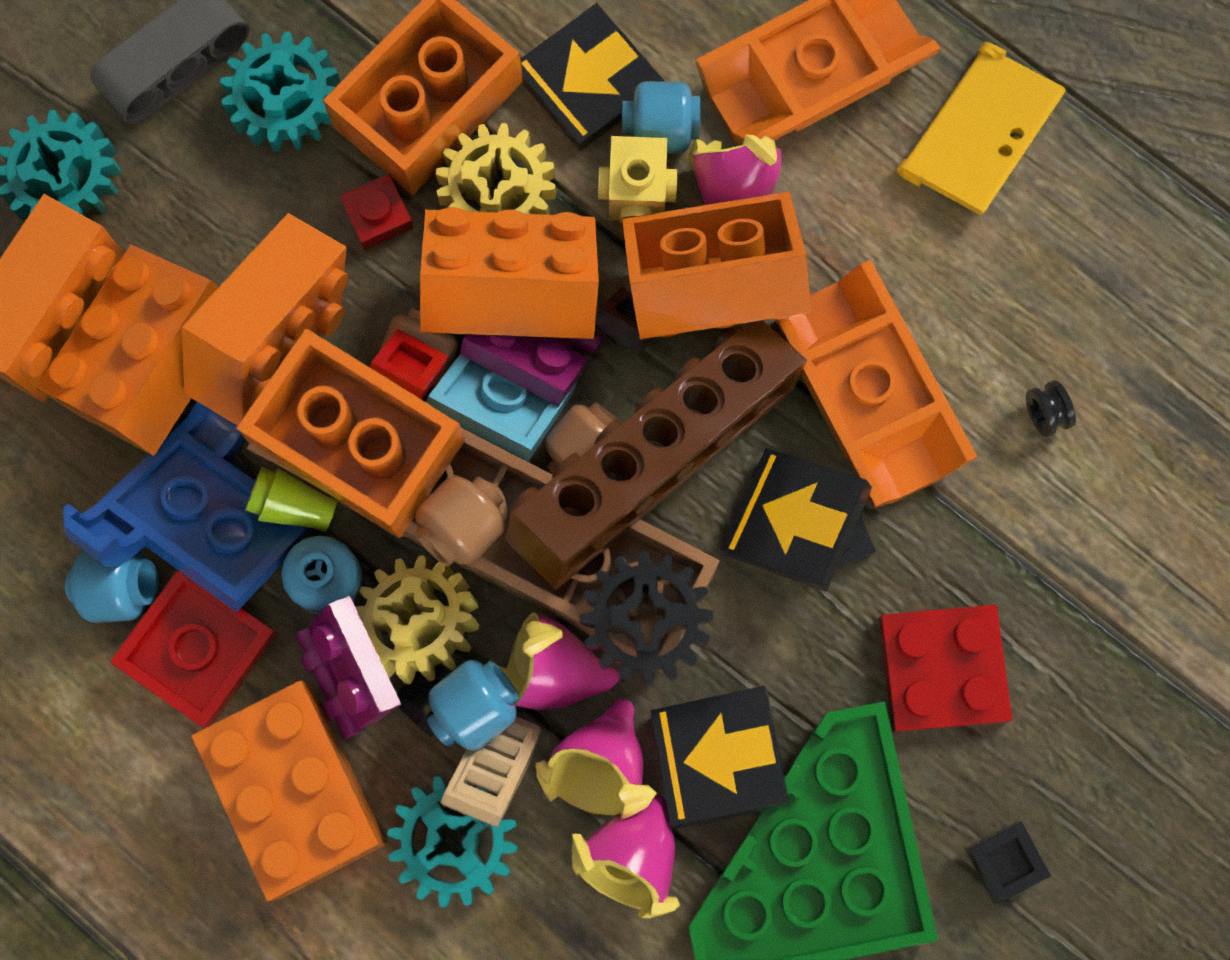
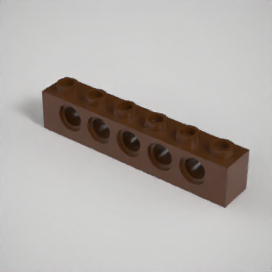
(563, 543)

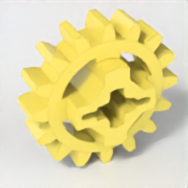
(478, 165)
(415, 618)

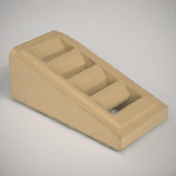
(494, 768)

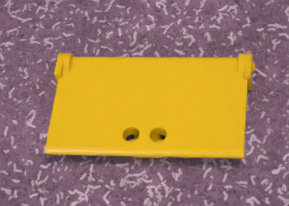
(969, 142)

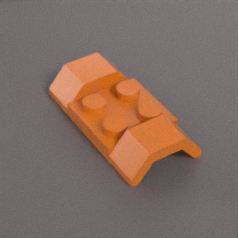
(809, 65)
(876, 388)

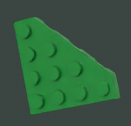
(833, 868)

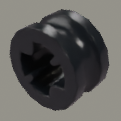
(1050, 408)

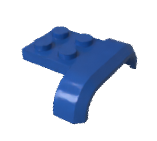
(190, 513)

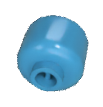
(663, 112)
(307, 561)
(112, 592)
(472, 705)

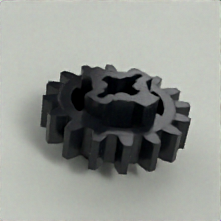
(675, 617)

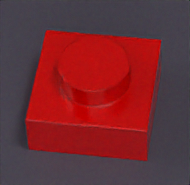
(376, 211)
(409, 363)

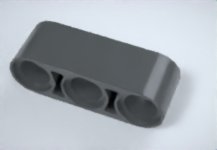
(168, 56)

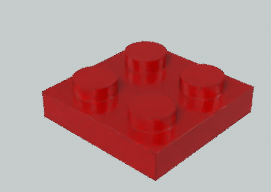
(193, 649)
(944, 668)

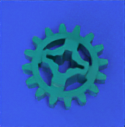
(273, 84)
(83, 165)
(469, 863)

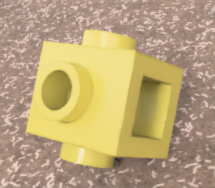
(637, 177)

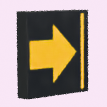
(586, 75)
(796, 519)
(719, 757)

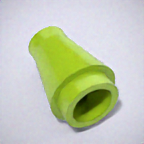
(289, 501)

